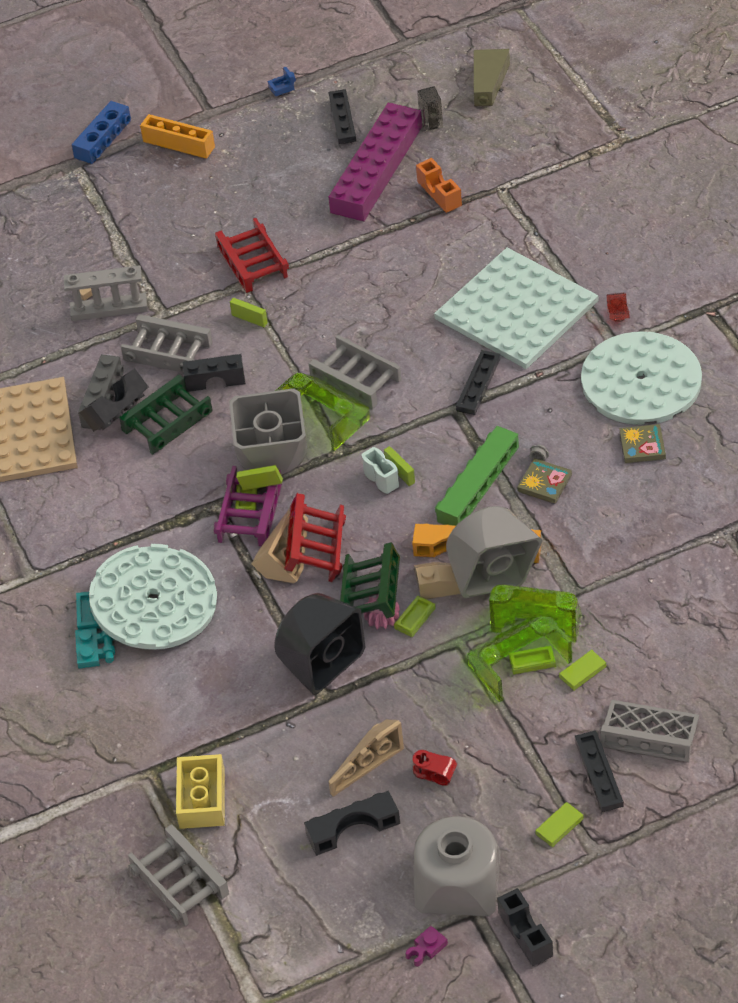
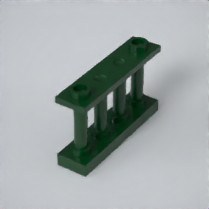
(162, 399)
(386, 588)

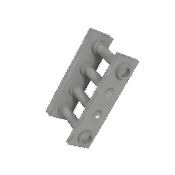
(109, 306)
(162, 330)
(353, 386)
(187, 855)

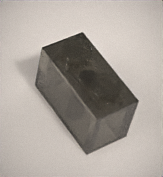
(431, 108)

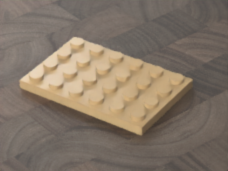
(35, 430)

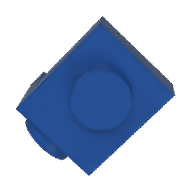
(283, 83)

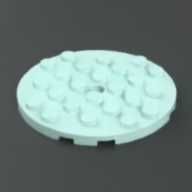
(669, 383)
(183, 589)

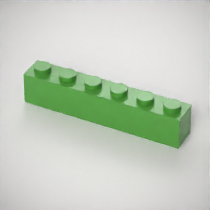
(477, 477)

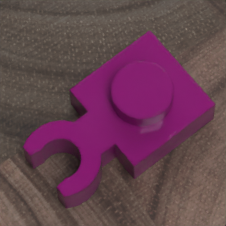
(427, 943)

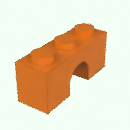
(445, 193)

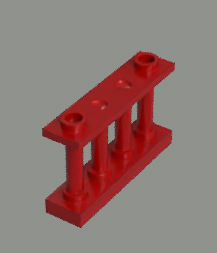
(239, 266)
(296, 541)

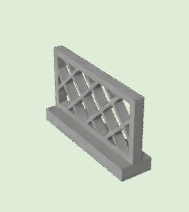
(647, 742)

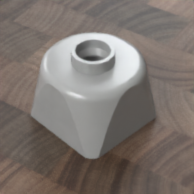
(269, 429)
(491, 550)
(456, 868)

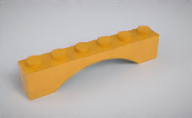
(431, 540)

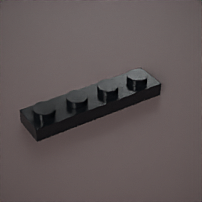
(342, 116)
(478, 382)
(599, 771)

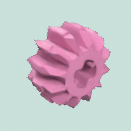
(378, 618)

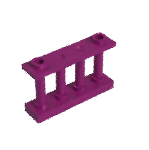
(264, 515)

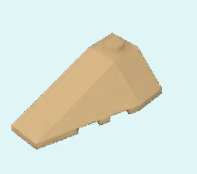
(271, 556)
(435, 580)
(374, 749)

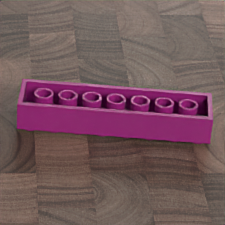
(375, 162)

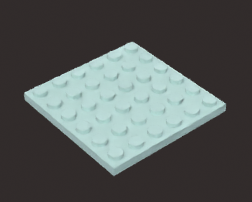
(516, 307)

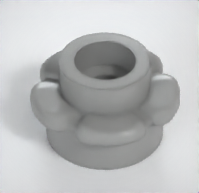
(538, 452)

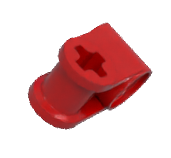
(435, 768)

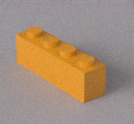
(177, 136)

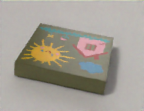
(642, 443)
(544, 480)

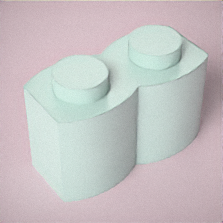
(380, 470)

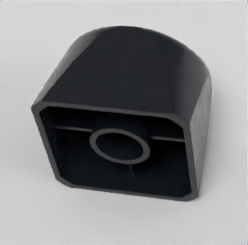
(319, 640)

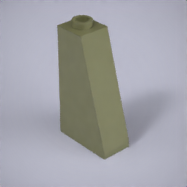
(489, 73)

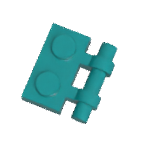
(88, 650)

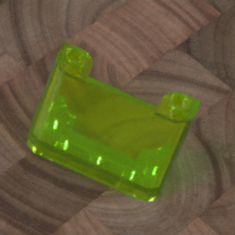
(514, 602)

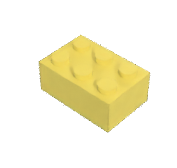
(200, 791)

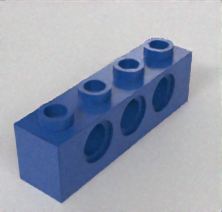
(101, 132)

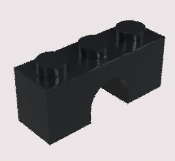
(199, 371)
(517, 917)

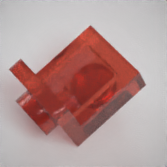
(617, 307)

